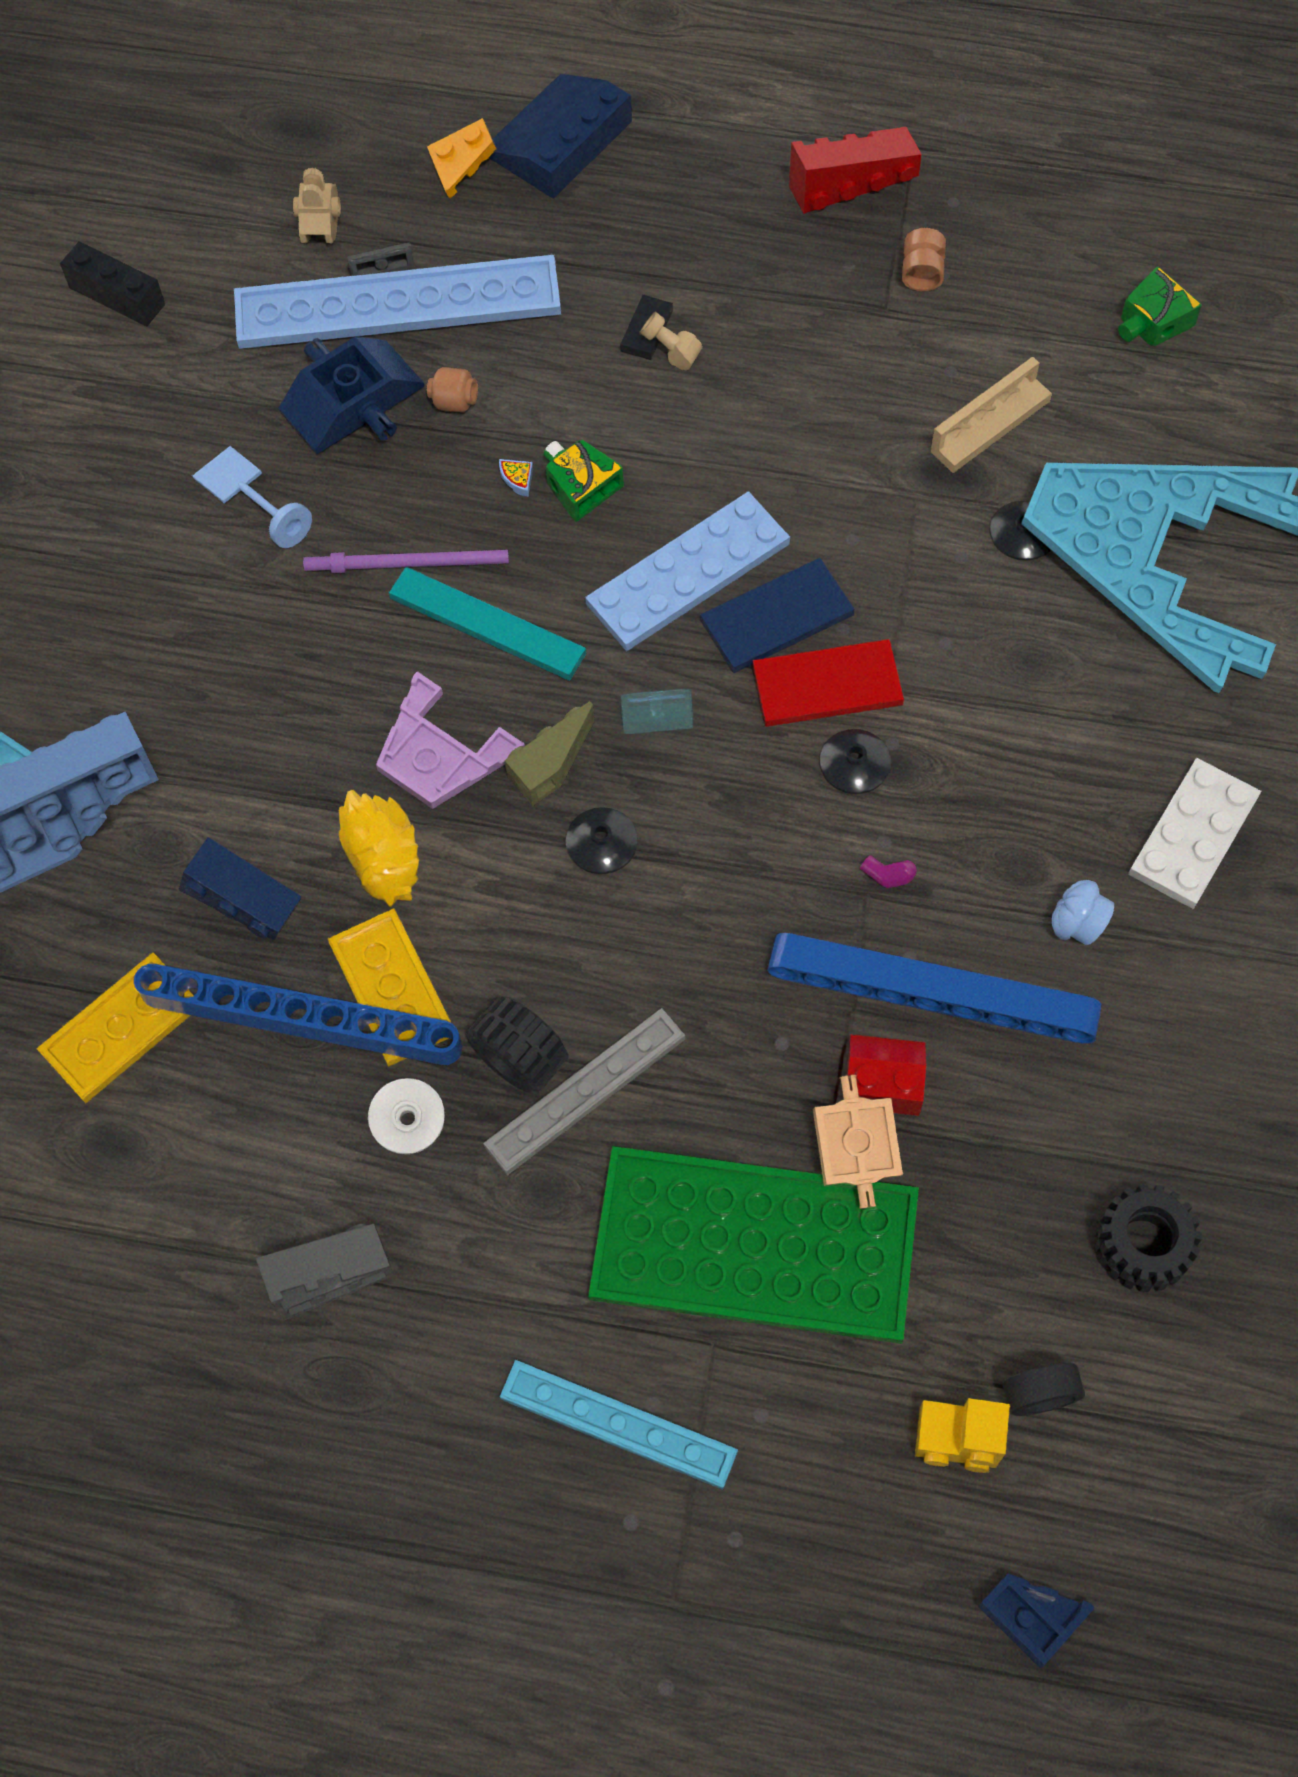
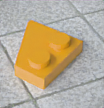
(461, 154)

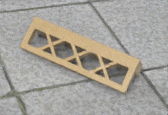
(989, 416)

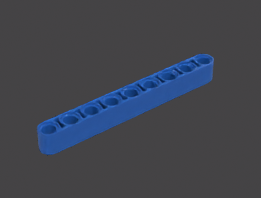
(935, 988)
(285, 1002)

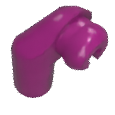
(889, 875)

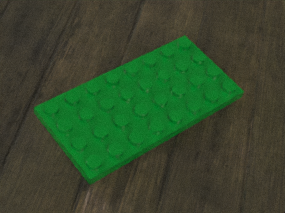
(754, 1245)

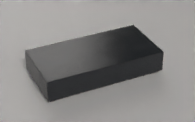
(633, 341)

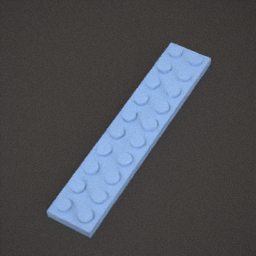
(396, 301)

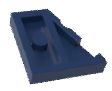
(1034, 1616)

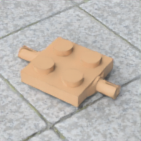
(857, 1141)

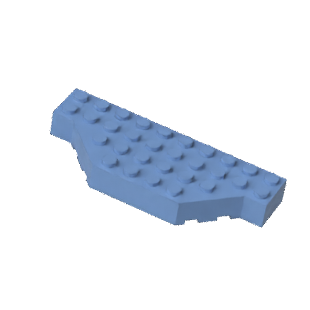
(62, 795)

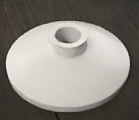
(401, 1098)

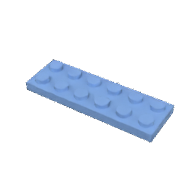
(687, 571)

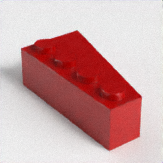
(851, 167)

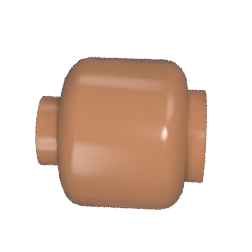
(452, 389)

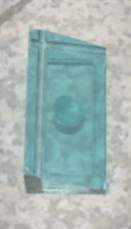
(657, 711)

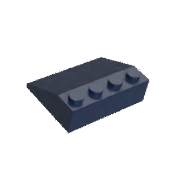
(562, 131)

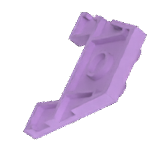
(428, 759)

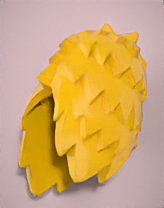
(379, 846)

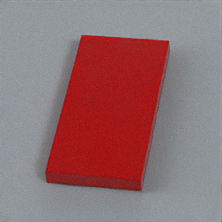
(827, 682)

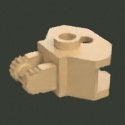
(317, 207)

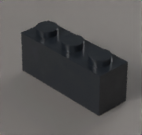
(112, 283)

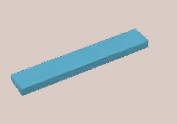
(619, 1424)

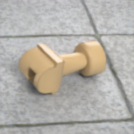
(682, 347)

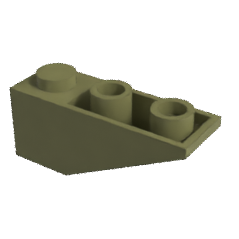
(546, 760)

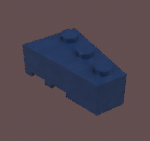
(238, 890)

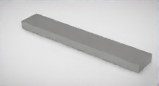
(584, 1091)

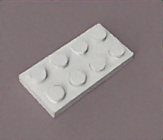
(1194, 833)

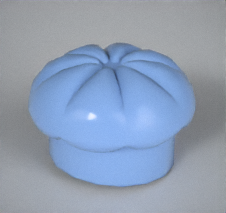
(1082, 913)

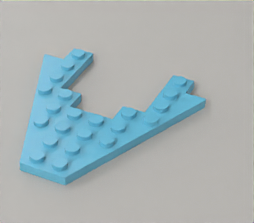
(1112, 527)

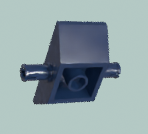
(347, 391)

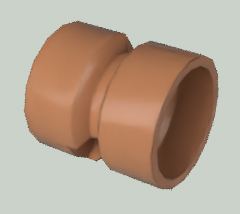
(923, 259)

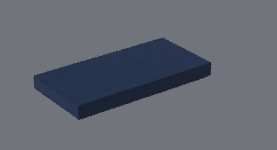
(777, 615)

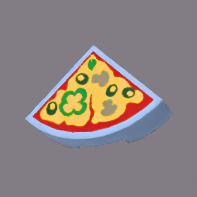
(517, 475)

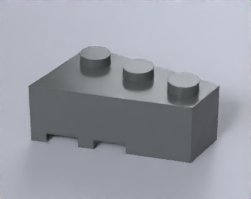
(324, 1270)

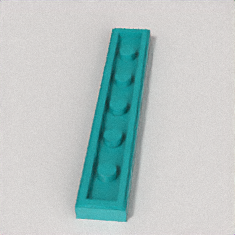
(488, 623)

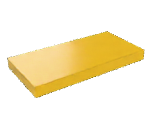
(386, 971)
(109, 1035)

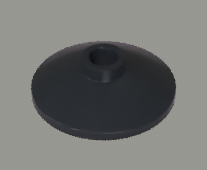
(1014, 538)
(852, 774)
(604, 854)

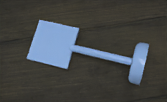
(231, 474)

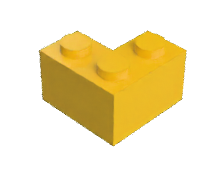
(963, 1434)

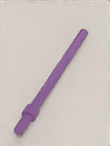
(340, 562)

